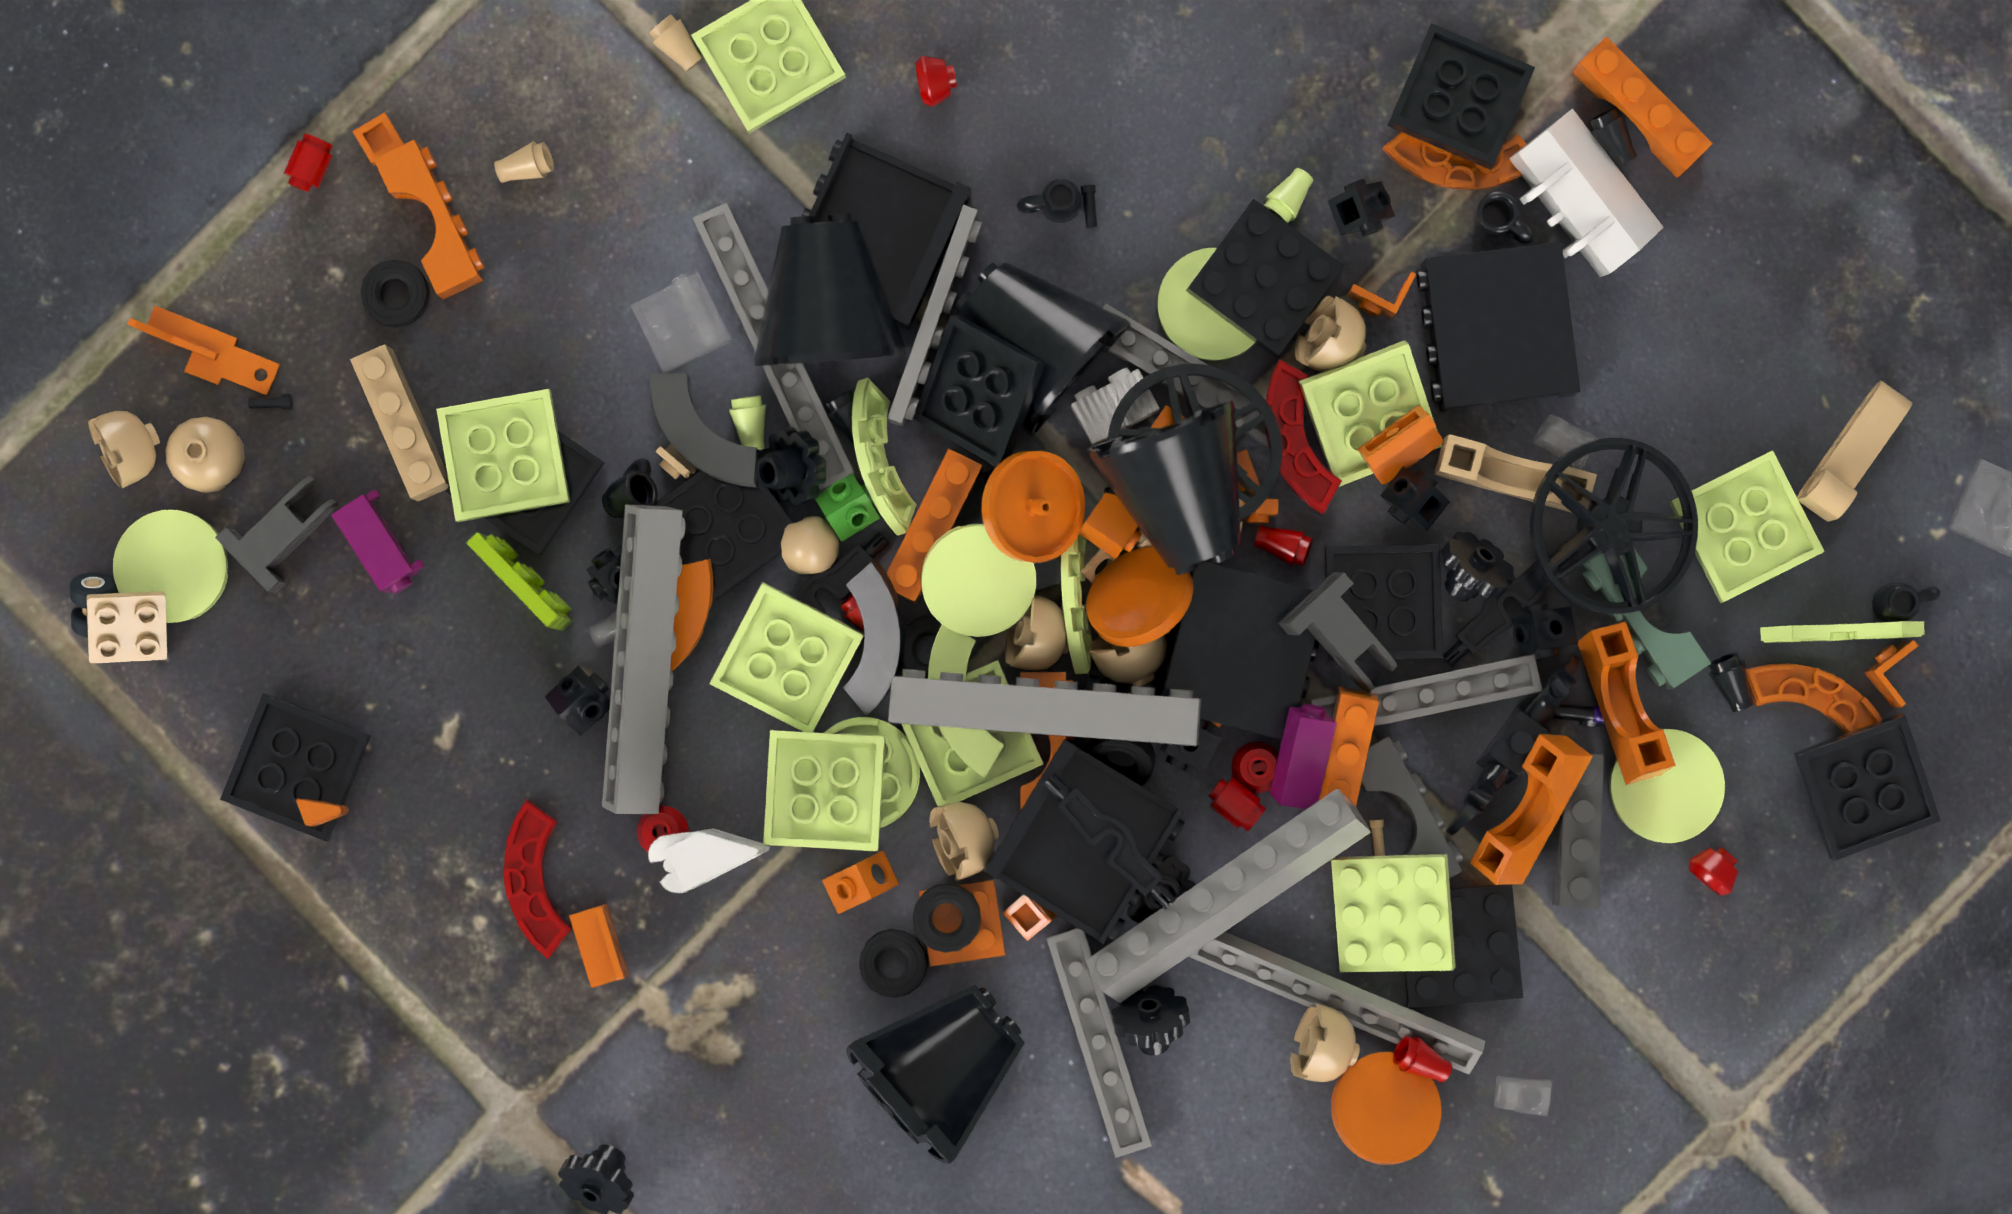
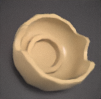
(810, 545)

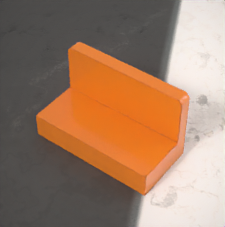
(1401, 444)
(599, 945)

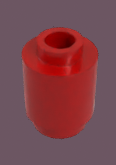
(308, 163)
(1236, 803)

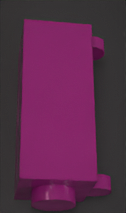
(376, 544)
(1303, 756)

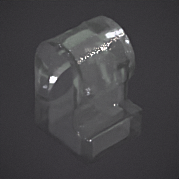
(1559, 437)
(1523, 1094)

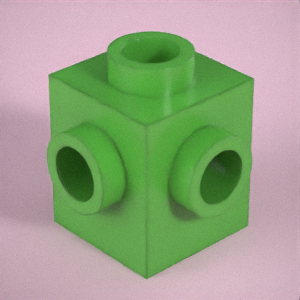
(847, 506)

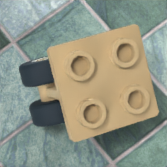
(118, 624)

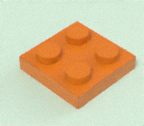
(987, 942)

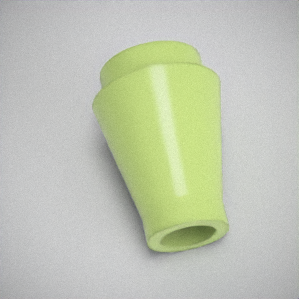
(1289, 195)
(749, 420)

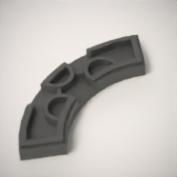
(693, 439)

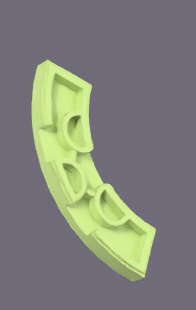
(869, 436)
(1075, 613)
(1842, 632)
(973, 746)

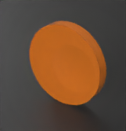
(1033, 506)
(1137, 598)
(1385, 1111)

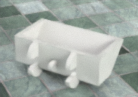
(1585, 194)
(701, 856)

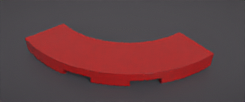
(1299, 464)
(525, 879)

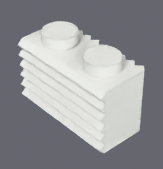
(1096, 407)

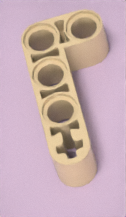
(1833, 482)

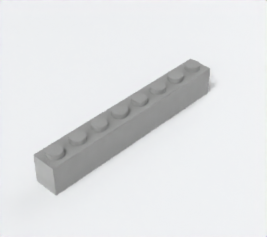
(642, 659)
(1044, 709)
(1228, 896)

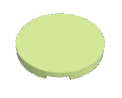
(1192, 323)
(176, 556)
(974, 584)
(900, 764)
(1678, 801)

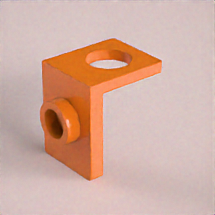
(1374, 304)
(1886, 659)
(857, 884)

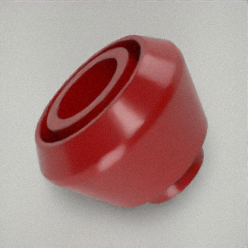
(934, 79)
(1245, 769)
(667, 817)
(1715, 870)

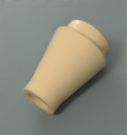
(675, 42)
(526, 163)

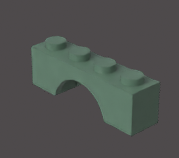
(1670, 656)

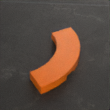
(1450, 170)
(695, 600)
(1814, 689)

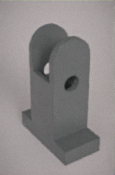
(275, 536)
(1337, 628)

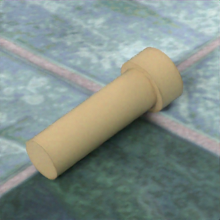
(1377, 836)

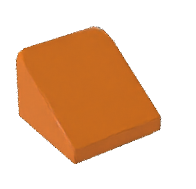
(319, 812)
(1028, 916)

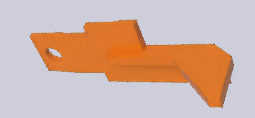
(212, 351)

